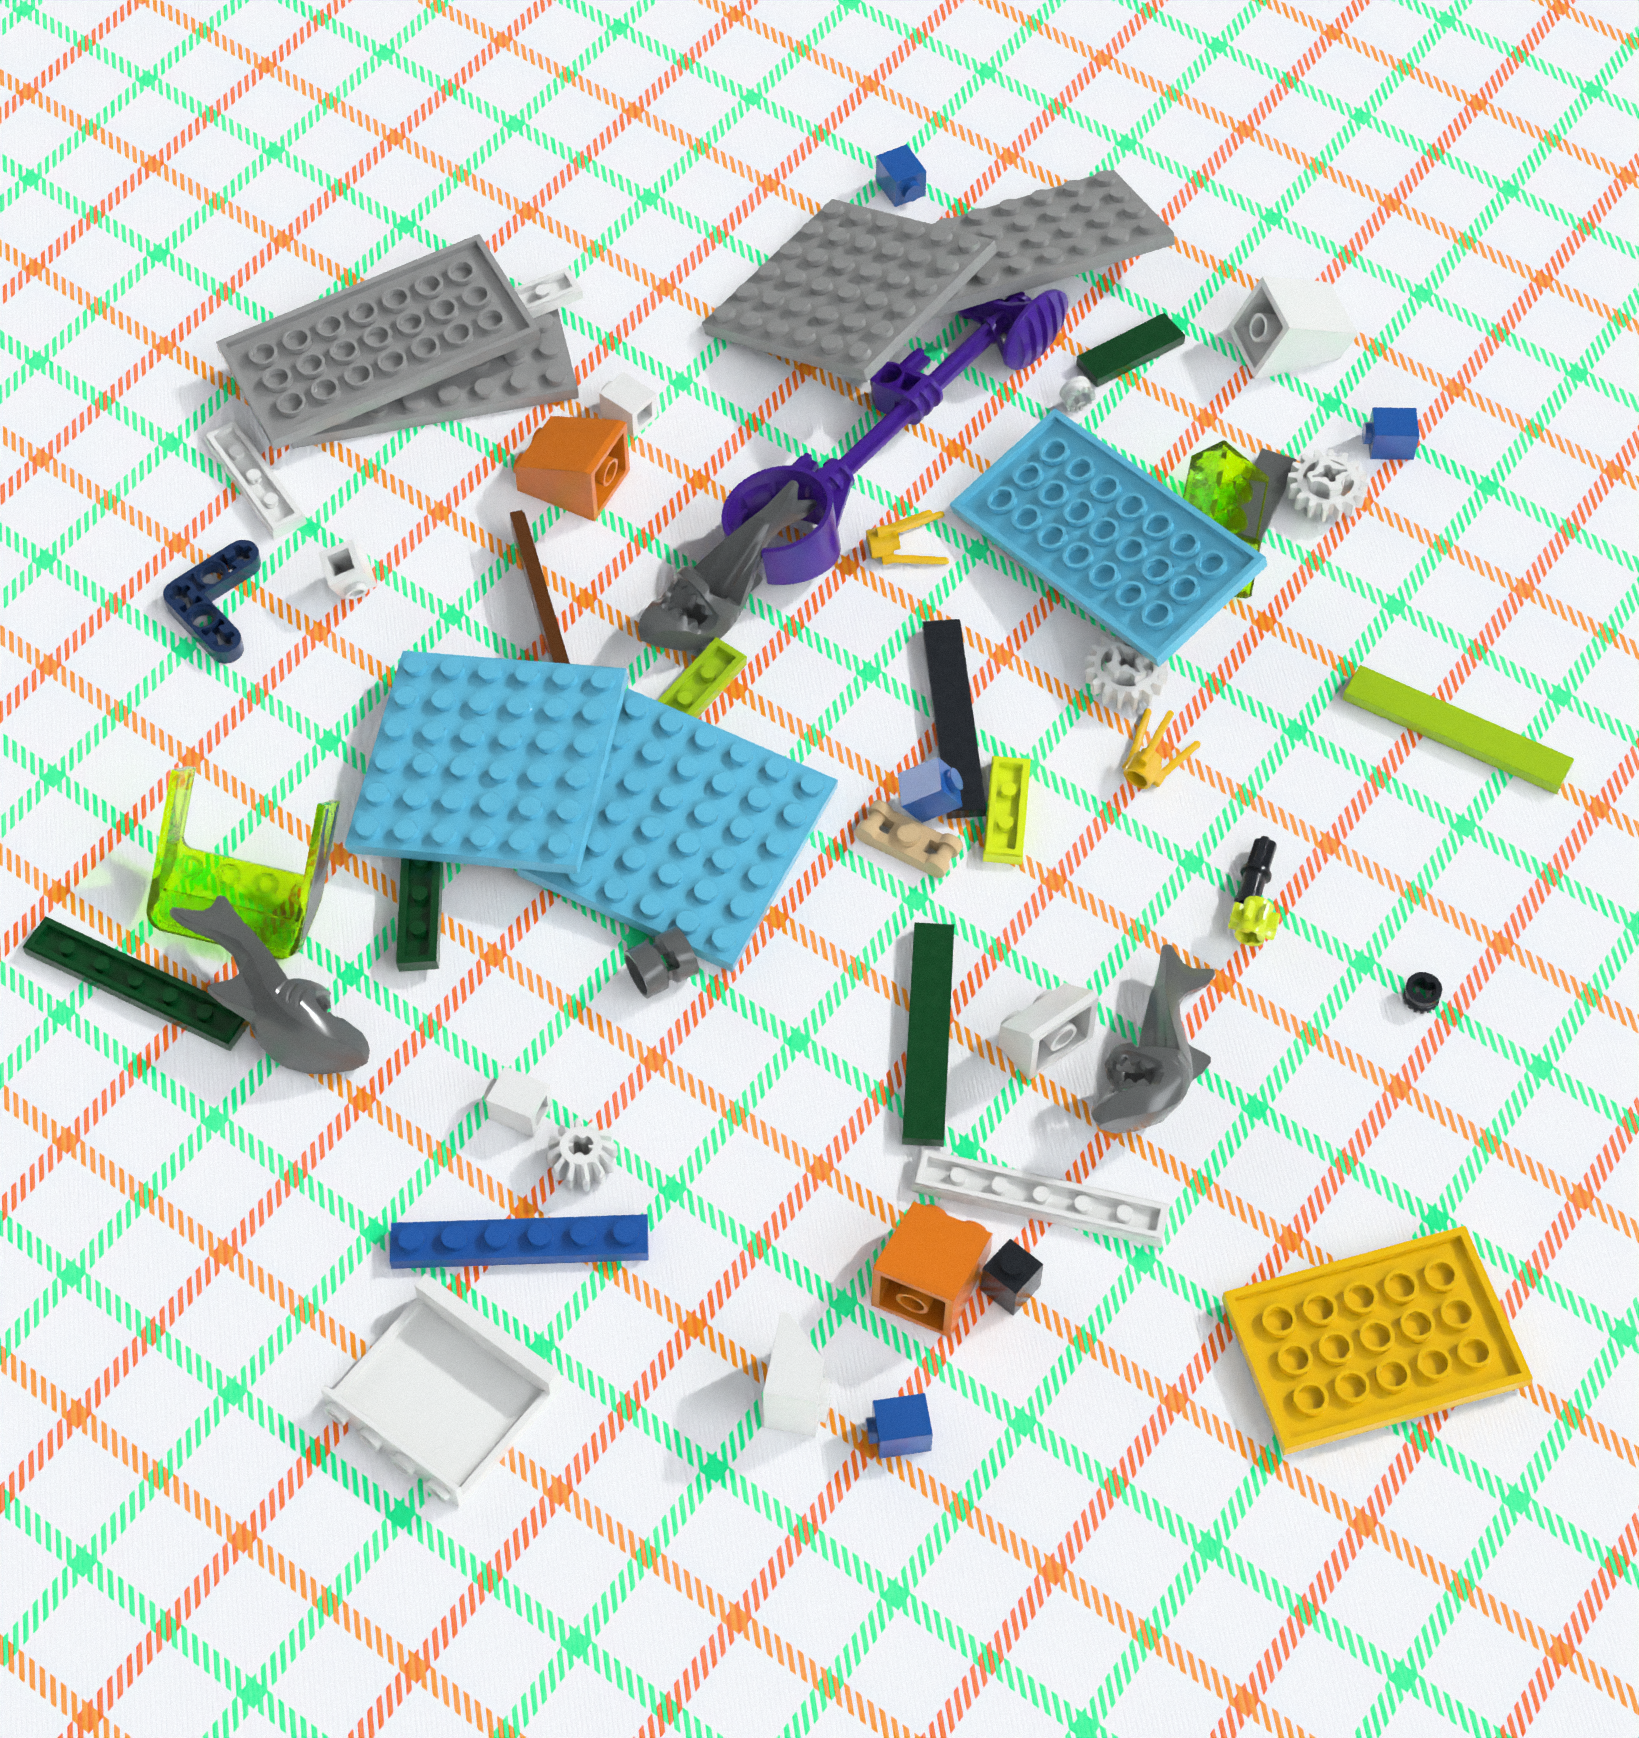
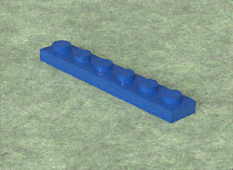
(519, 1241)

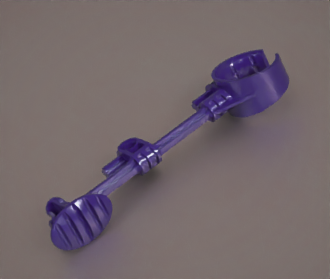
(905, 398)

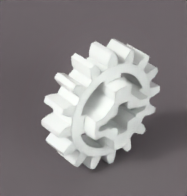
(1327, 485)
(1124, 673)

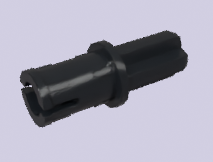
(1257, 869)

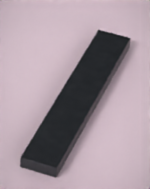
(954, 711)

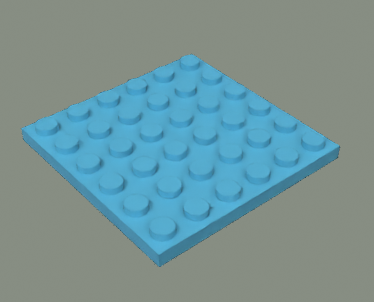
(488, 762)
(692, 830)

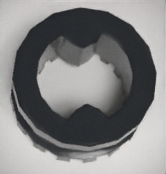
(1416, 1000)

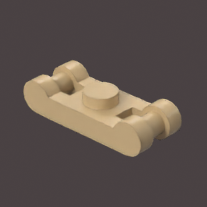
(908, 840)

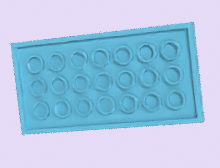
(1108, 536)

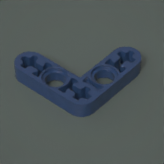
(203, 594)

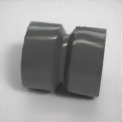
(648, 968)

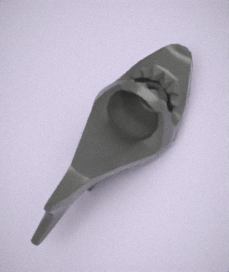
(712, 595)
(283, 1013)
(1163, 1059)

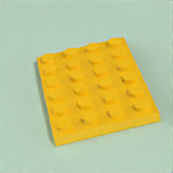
(1375, 1339)

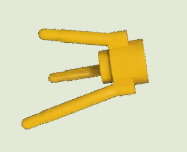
(885, 540)
(1144, 766)

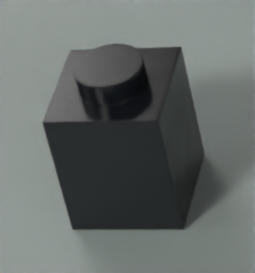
(1011, 1277)

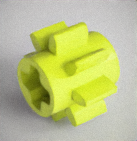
(1254, 921)

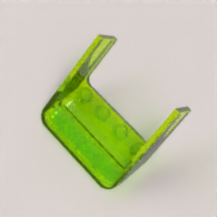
(268, 899)

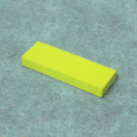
(1006, 810)

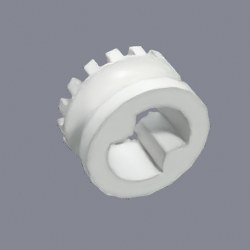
(1077, 393)

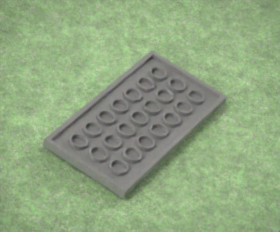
(1057, 236)
(377, 341)
(512, 381)

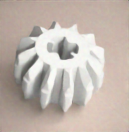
(581, 1154)

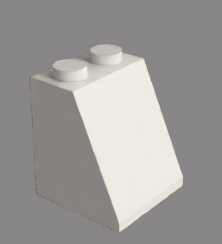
(1291, 326)

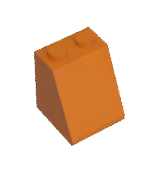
(575, 463)
(930, 1268)

